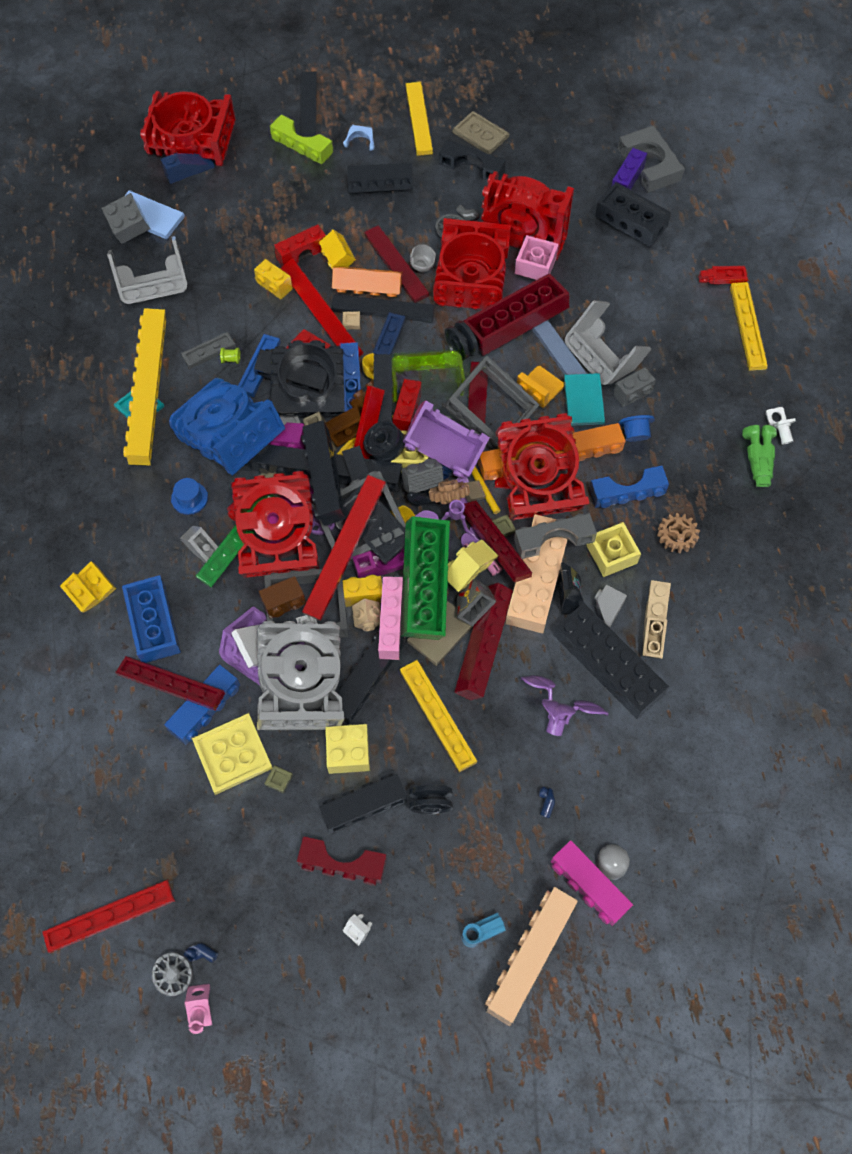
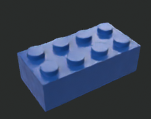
(151, 619)

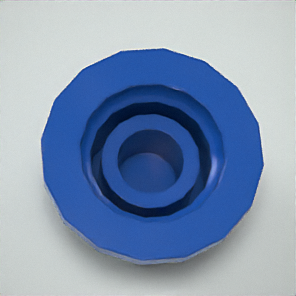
(637, 427)
(189, 496)

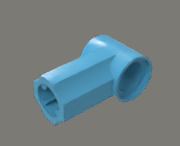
(484, 929)

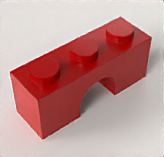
(296, 244)
(407, 403)

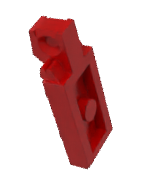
(723, 275)

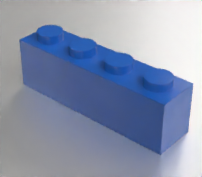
(192, 717)

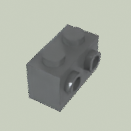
(634, 387)

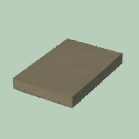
(480, 133)
(438, 649)

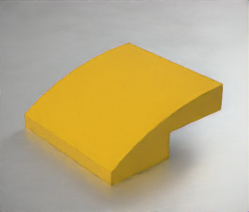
(88, 587)

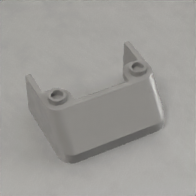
(151, 285)
(593, 353)

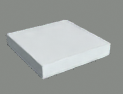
(247, 642)

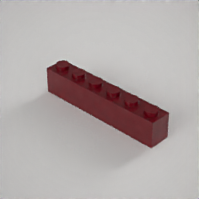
(483, 646)

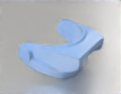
(360, 131)

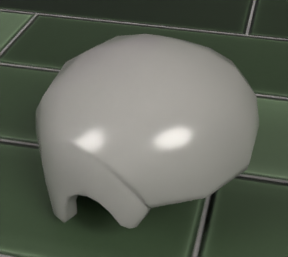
(422, 258)
(613, 861)

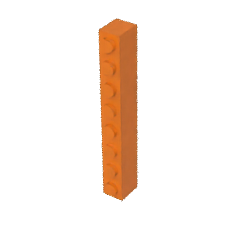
(589, 443)

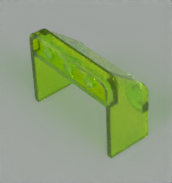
(426, 360)

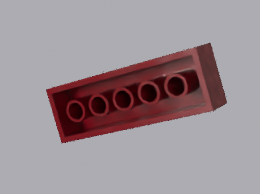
(518, 313)

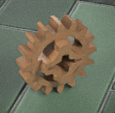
(449, 491)
(676, 534)

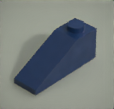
(182, 166)

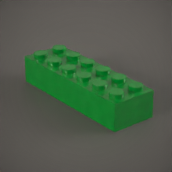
(425, 578)

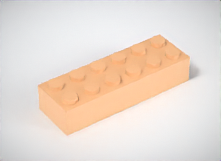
(534, 595)
(530, 959)

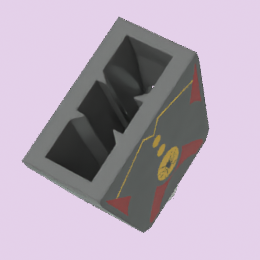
(474, 602)

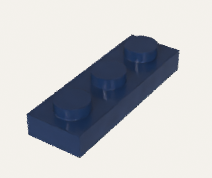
(389, 334)

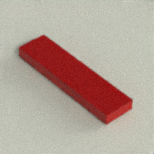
(369, 415)

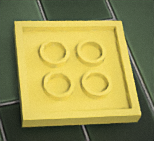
(232, 753)

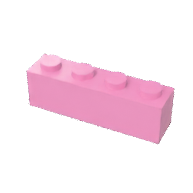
(390, 618)

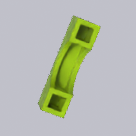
(315, 147)

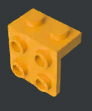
(540, 385)

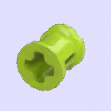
(230, 355)

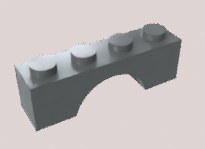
(577, 529)

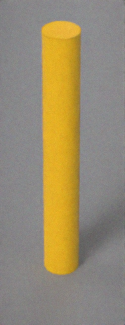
(489, 498)

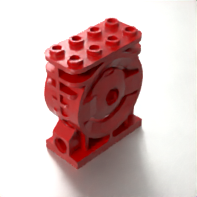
(176, 127)
(528, 208)
(471, 264)
(559, 436)
(297, 490)

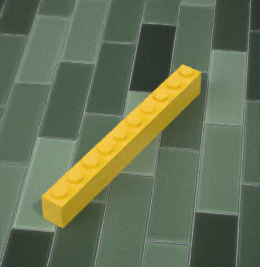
(146, 387)

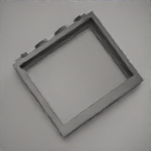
(501, 378)
(376, 542)
(312, 576)

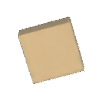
(351, 320)

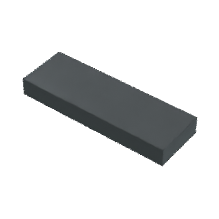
(207, 350)

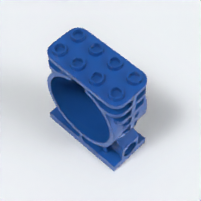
(226, 424)

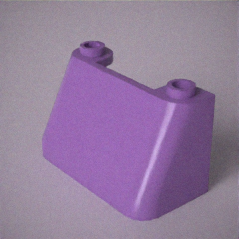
(444, 440)
(230, 652)

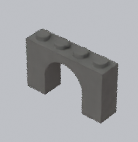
(651, 142)

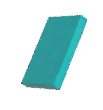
(584, 399)

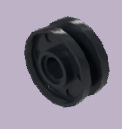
(461, 339)
(384, 441)
(430, 799)

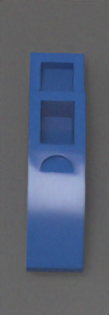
(351, 365)

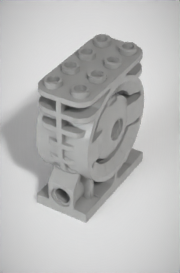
(298, 706)

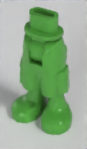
(759, 455)

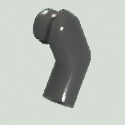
(469, 215)

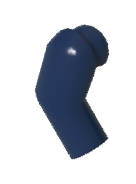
(549, 801)
(200, 951)

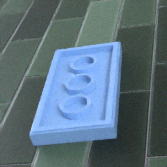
(160, 218)

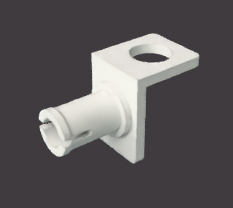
(782, 426)

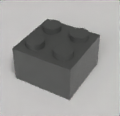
(126, 218)

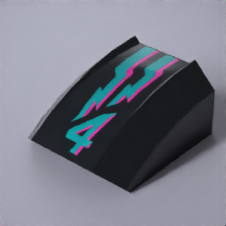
(569, 589)

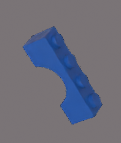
(607, 492)

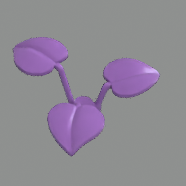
(456, 512)
(558, 710)

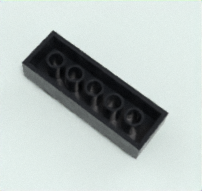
(610, 660)

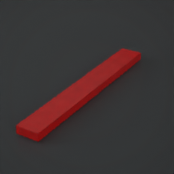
(317, 305)
(344, 548)

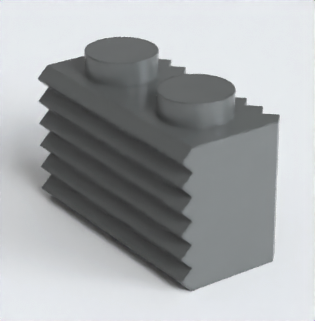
(422, 476)

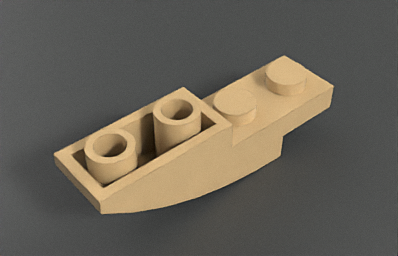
(655, 619)

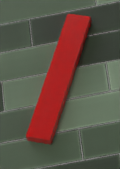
(108, 916)

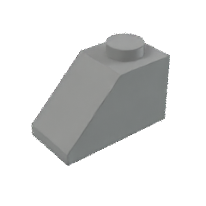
(199, 543)
(609, 604)

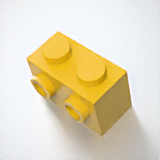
(336, 250)
(273, 279)
(362, 588)

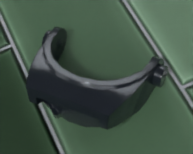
(419, 498)

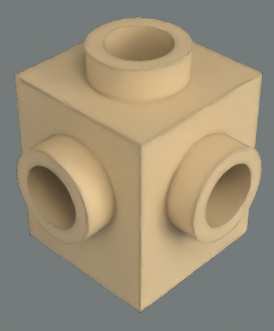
(366, 614)

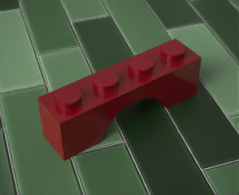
(367, 867)

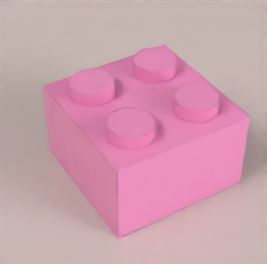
(536, 258)

